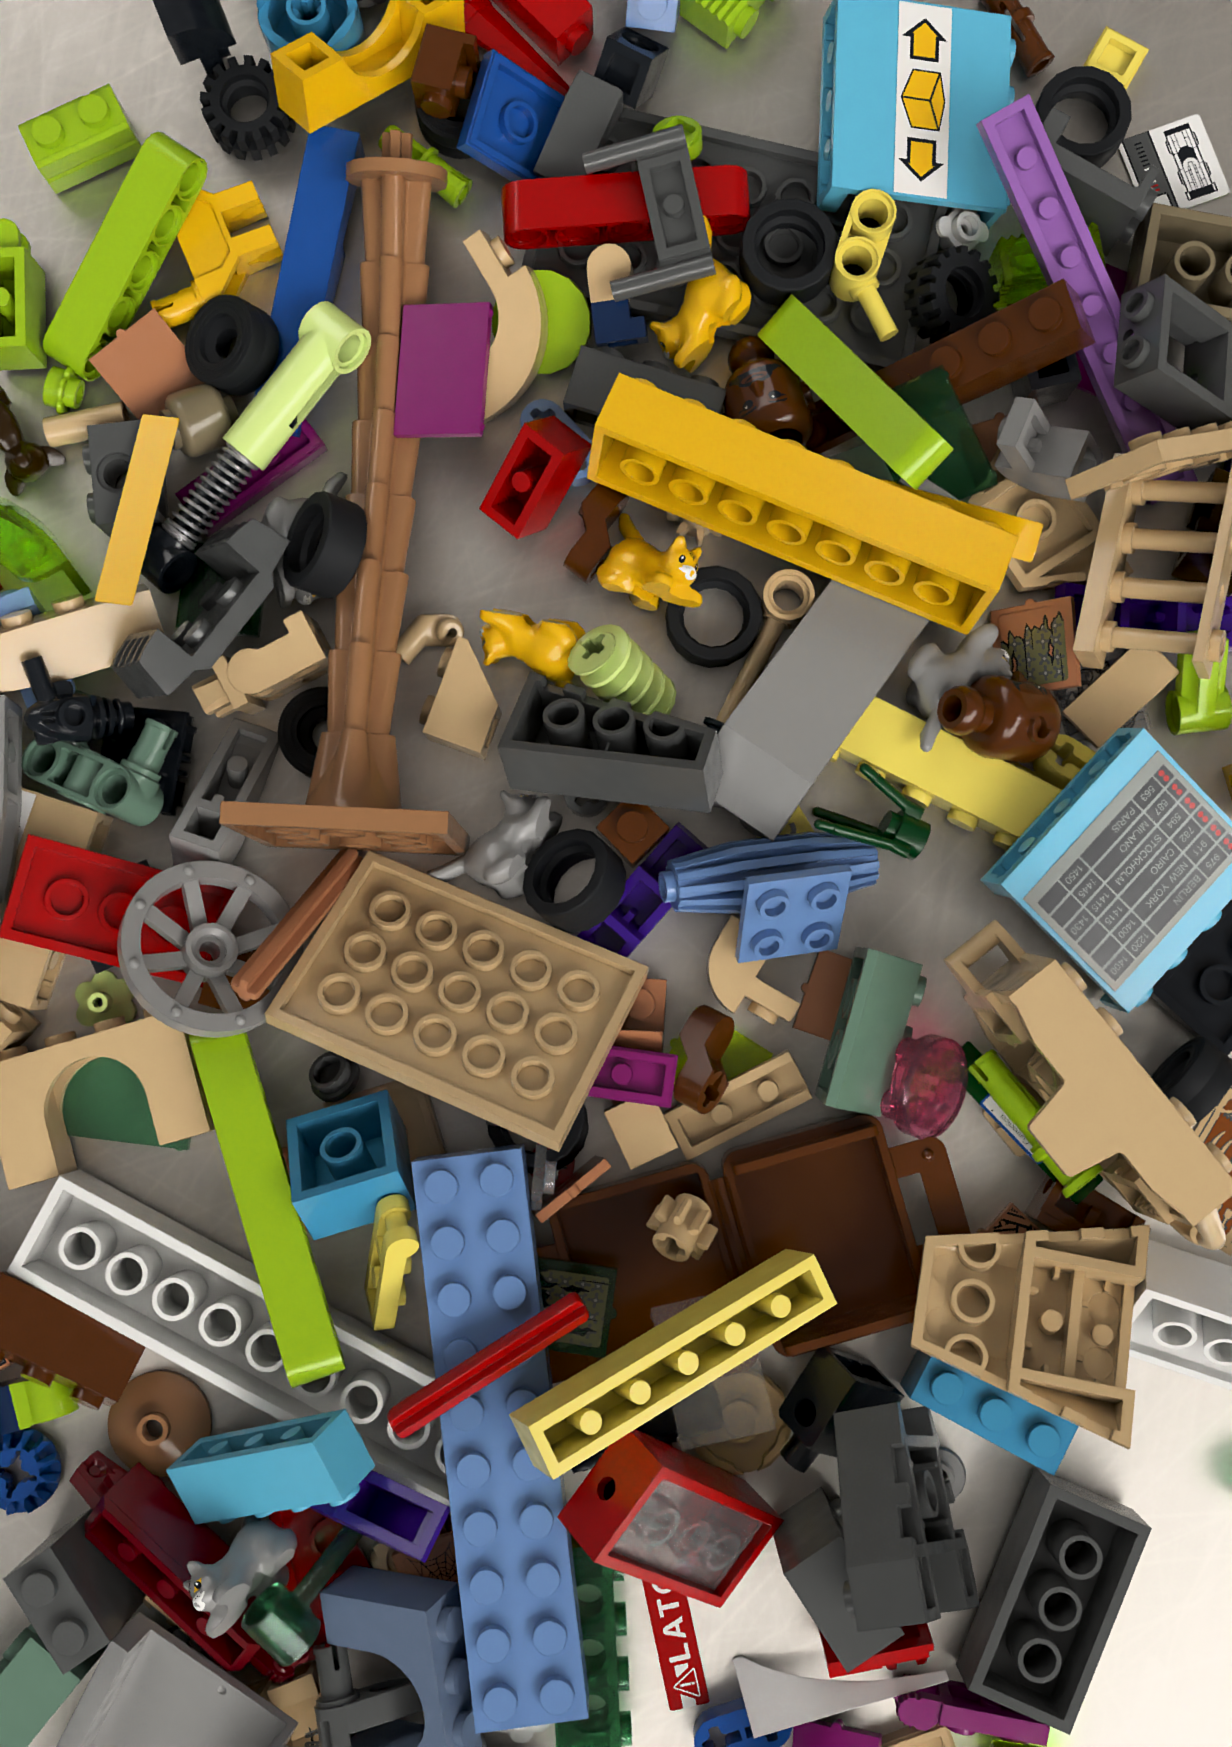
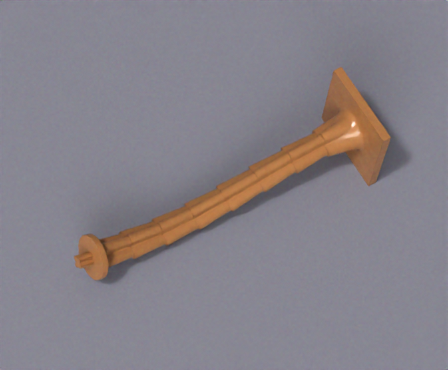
(355, 769)

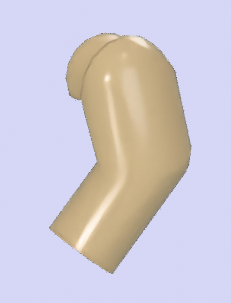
(428, 631)

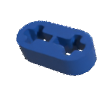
(733, 1721)

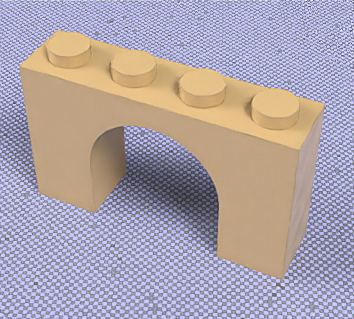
(34, 1084)

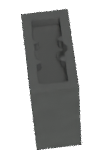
(1141, 367)

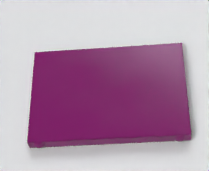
(443, 370)

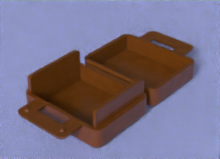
(802, 1190)

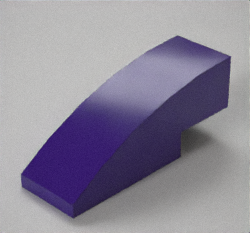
(391, 1515)

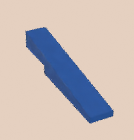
(315, 233)

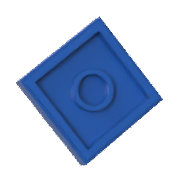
(508, 118)

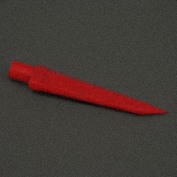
(496, 33)

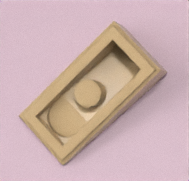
(1119, 693)

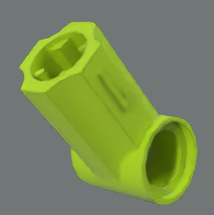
(1196, 702)

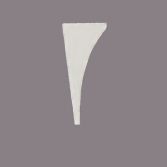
(785, 1700)

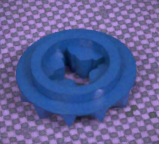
(38, 1458)

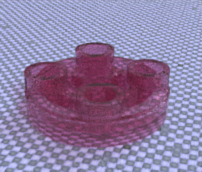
(926, 1086)

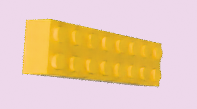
(798, 504)

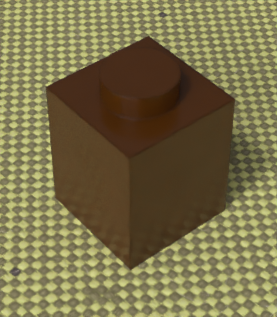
(632, 831)

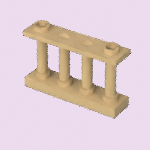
(1111, 585)

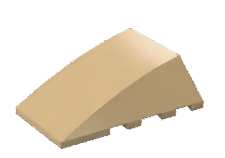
(1038, 1317)

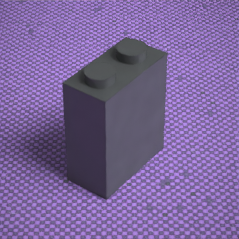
(73, 1595)

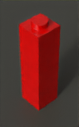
(555, 26)

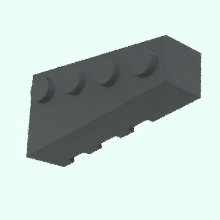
(607, 751)

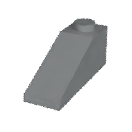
(233, 774)

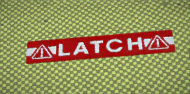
(676, 1647)

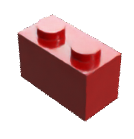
(535, 476)

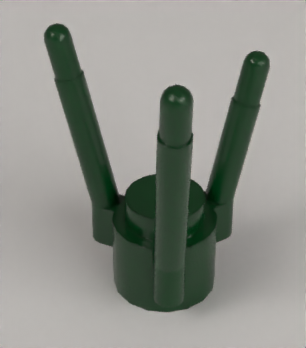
(897, 832)

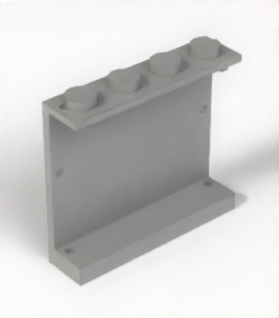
(168, 1695)

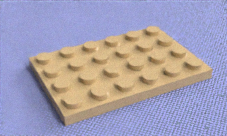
(460, 999)

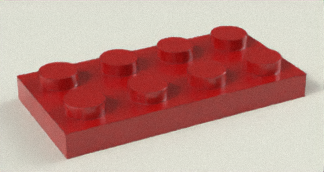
(77, 899)

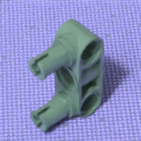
(121, 790)

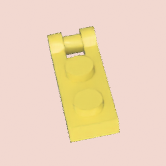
(389, 1260)

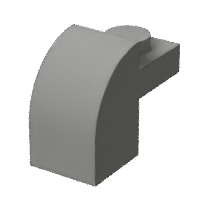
(1042, 454)

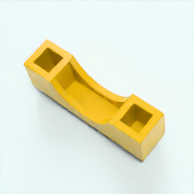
(324, 84)

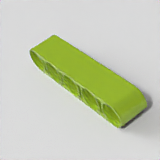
(126, 252)
(855, 392)

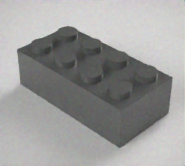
(1052, 1600)

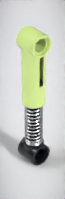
(326, 347)

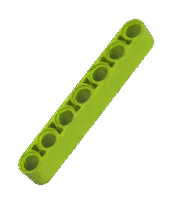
(265, 1206)

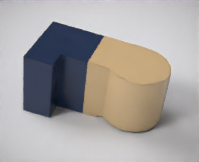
(612, 319)

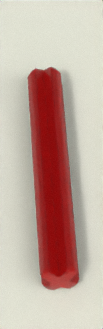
(487, 1365)

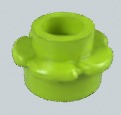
(63, 389)

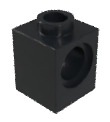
(632, 65)

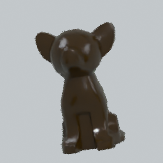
(23, 459)

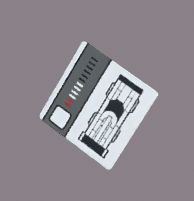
(1185, 161)

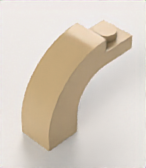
(521, 323)

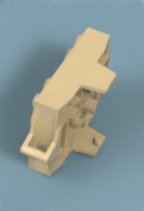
(1092, 1090)

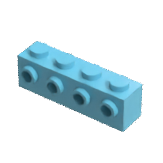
(272, 1468)

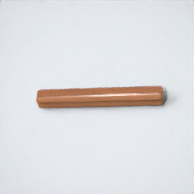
(295, 926)

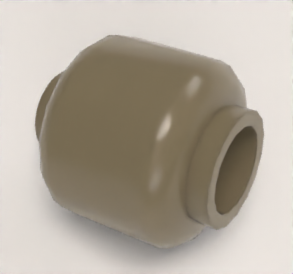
(202, 418)

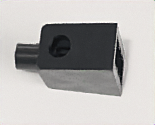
(829, 1385)

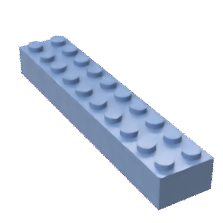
(503, 1510)

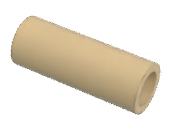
(72, 426)

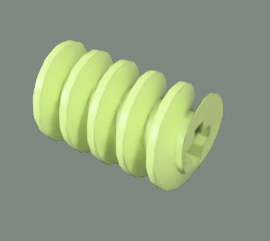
(620, 669)

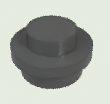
(333, 1077)

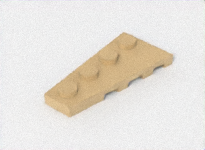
(1157, 456)

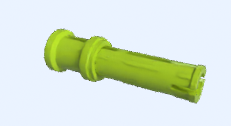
(1020, 1109)

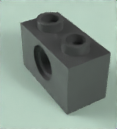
(105, 460)

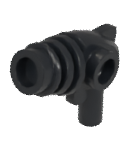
(70, 715)

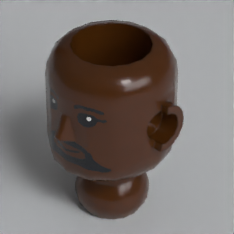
(767, 392)
(1002, 717)

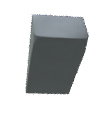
(580, 126)

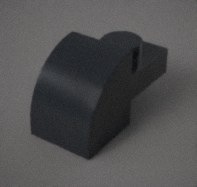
(197, 31)

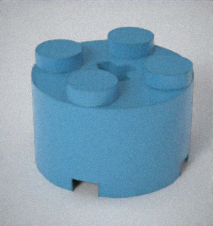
(331, 20)

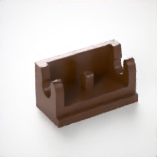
(1062, 1214)

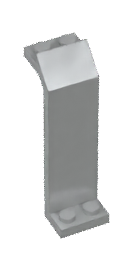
(810, 701)

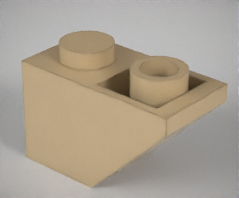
(464, 708)

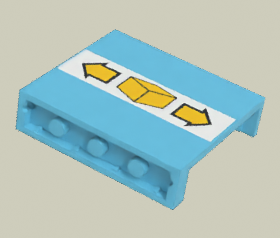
(906, 100)

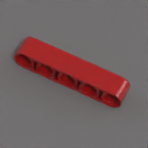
(611, 208)

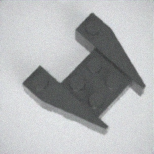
(897, 1520)

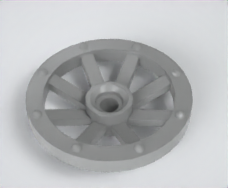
(203, 936)

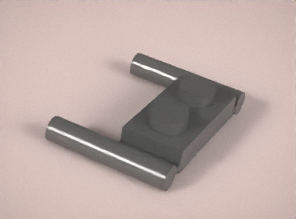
(671, 206)

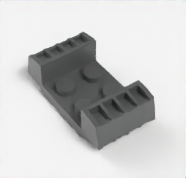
(245, 559)

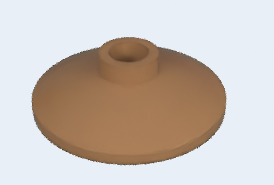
(172, 1402)

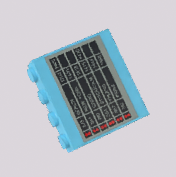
(1123, 867)

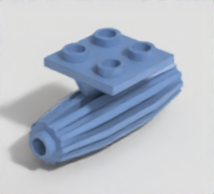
(784, 889)

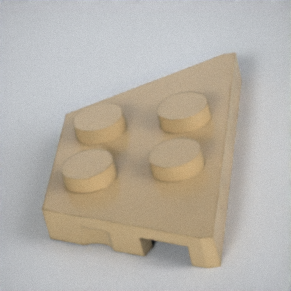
(1065, 540)

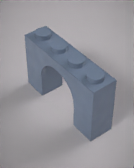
(419, 1630)

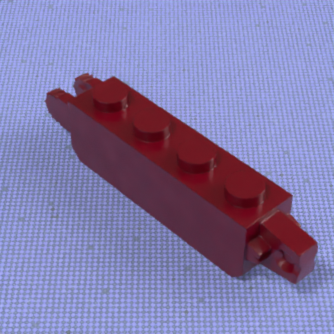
(151, 1542)

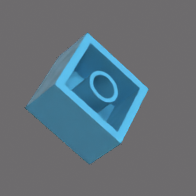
(347, 1162)

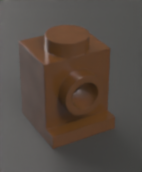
(444, 70)

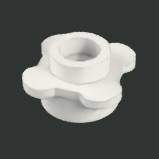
(951, 232)

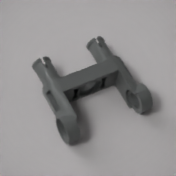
(350, 1710)

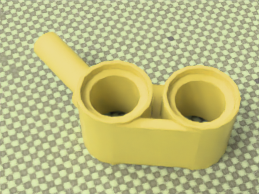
(866, 249)

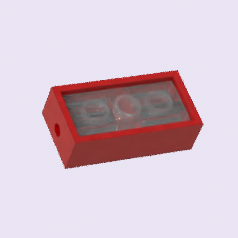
(669, 1519)

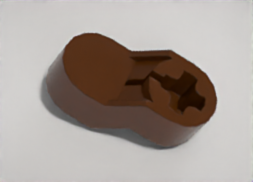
(598, 513)
(703, 1075)

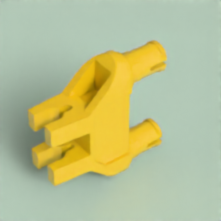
(216, 257)

